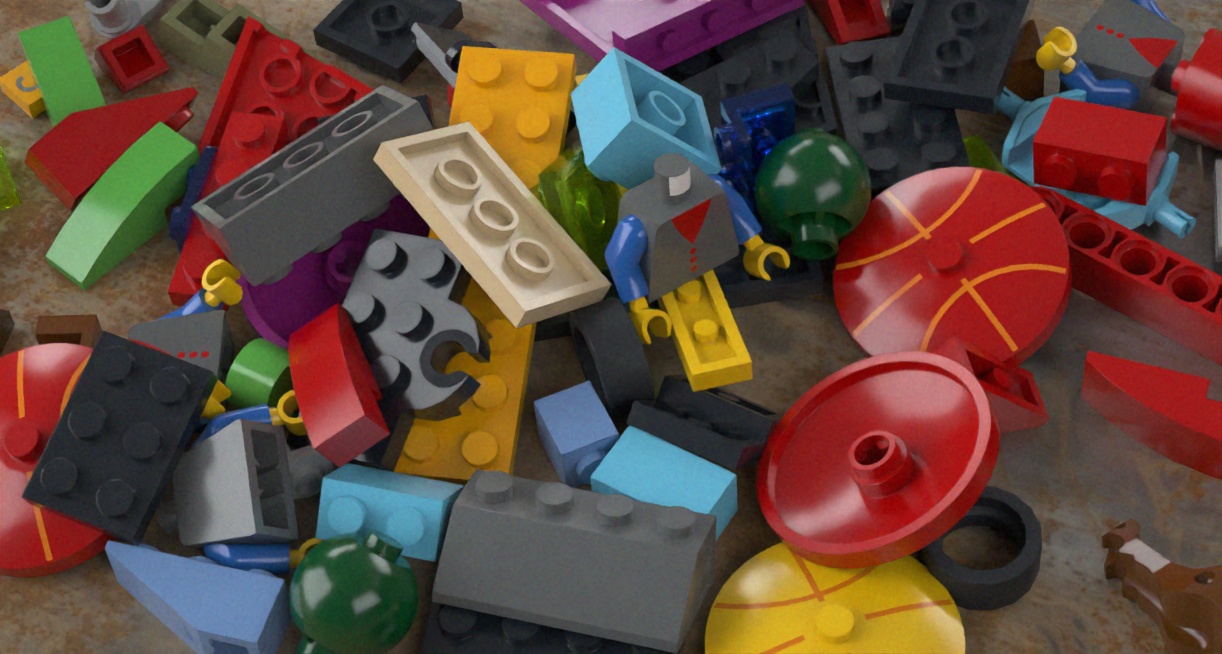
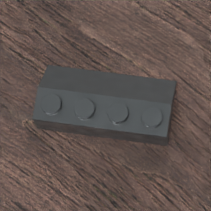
(310, 188)
(576, 560)

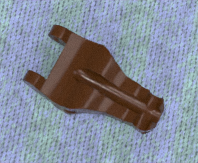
(1178, 598)

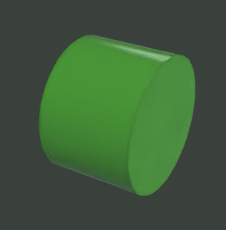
(259, 375)

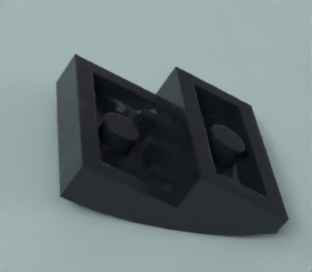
(706, 421)

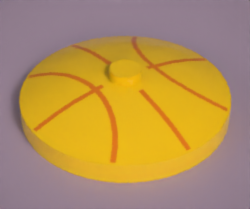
(806, 608)

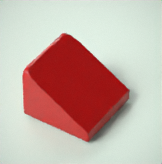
(131, 60)

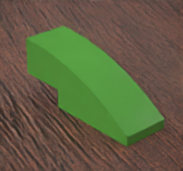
(60, 69)
(124, 206)

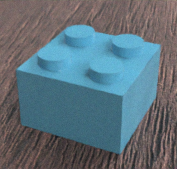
(636, 115)

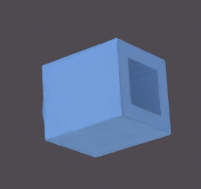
(575, 432)

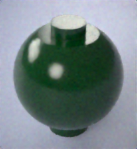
(813, 192)
(353, 595)

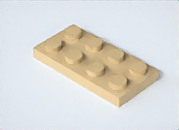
(492, 223)

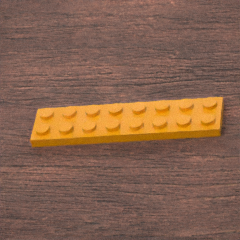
(523, 113)

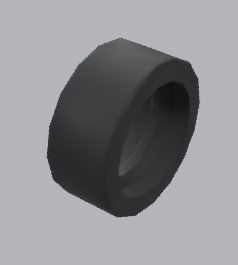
(611, 355)
(995, 587)

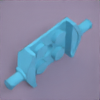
(1018, 159)

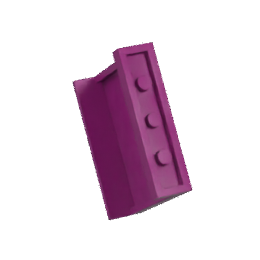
(655, 30)

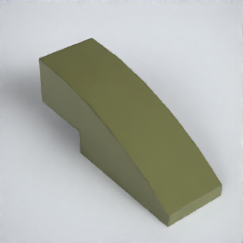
(207, 33)

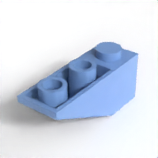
(203, 602)

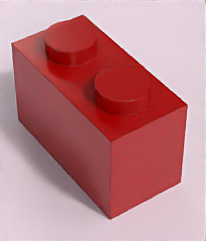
(1099, 150)

